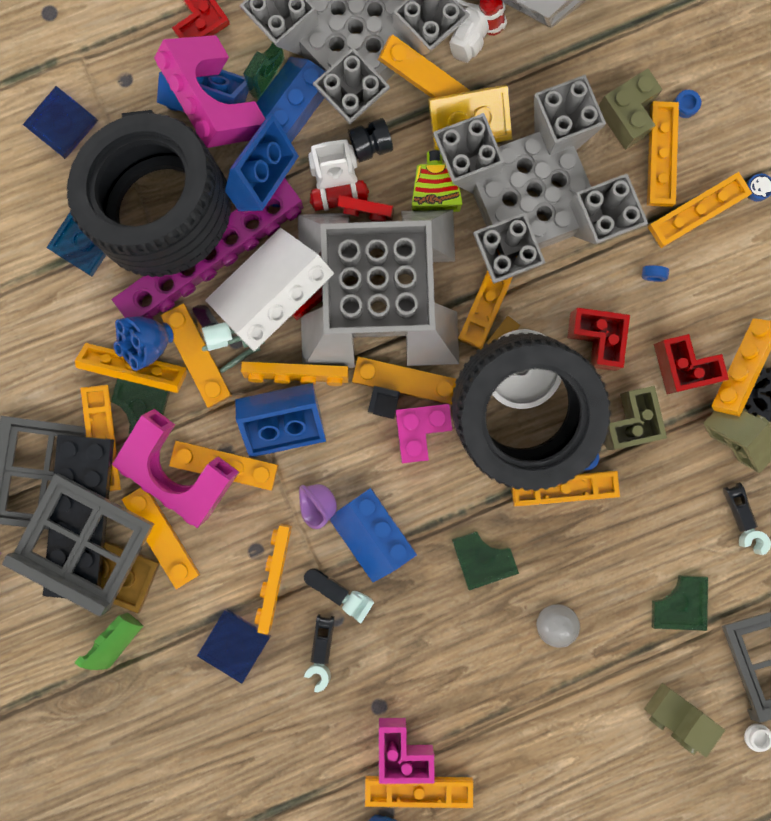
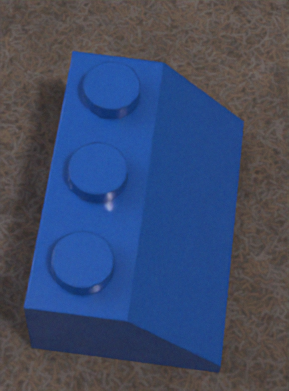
(225, 88)
(292, 95)
(261, 167)
(280, 420)
(372, 535)

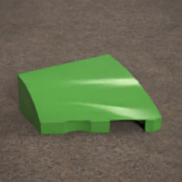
(110, 643)

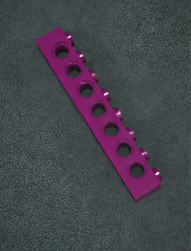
(130, 300)

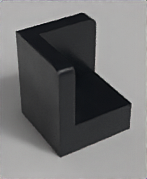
(383, 402)

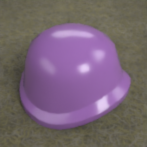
(317, 505)

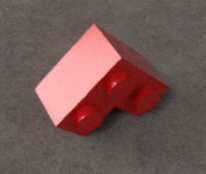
(606, 331)
(682, 370)

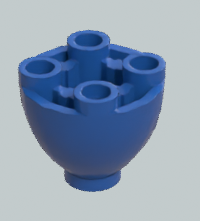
(141, 340)

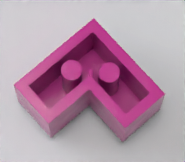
(415, 424)
(399, 761)

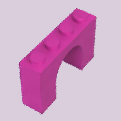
(214, 121)
(141, 462)

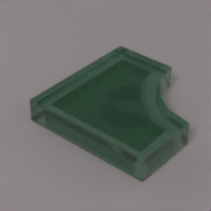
(262, 69)
(138, 399)
(481, 562)
(685, 606)

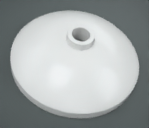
(527, 387)

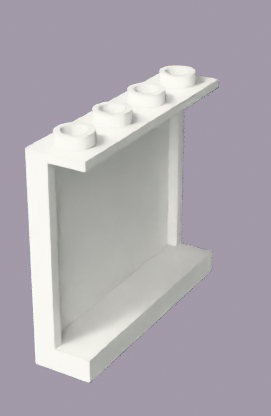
(269, 287)

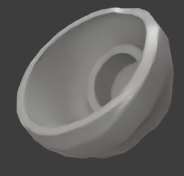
(558, 625)

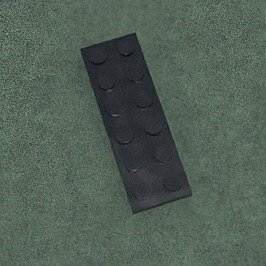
(90, 465)

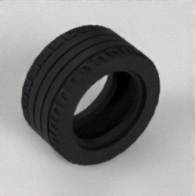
(120, 157)
(571, 446)

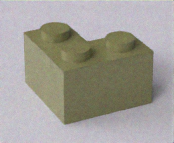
(625, 107)
(642, 420)
(746, 436)
(689, 725)

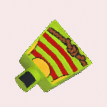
(434, 186)

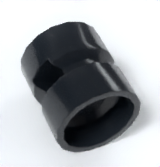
(370, 140)

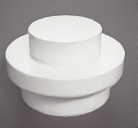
(758, 737)

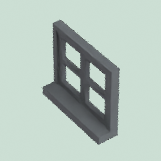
(8, 441)
(62, 579)
(760, 708)

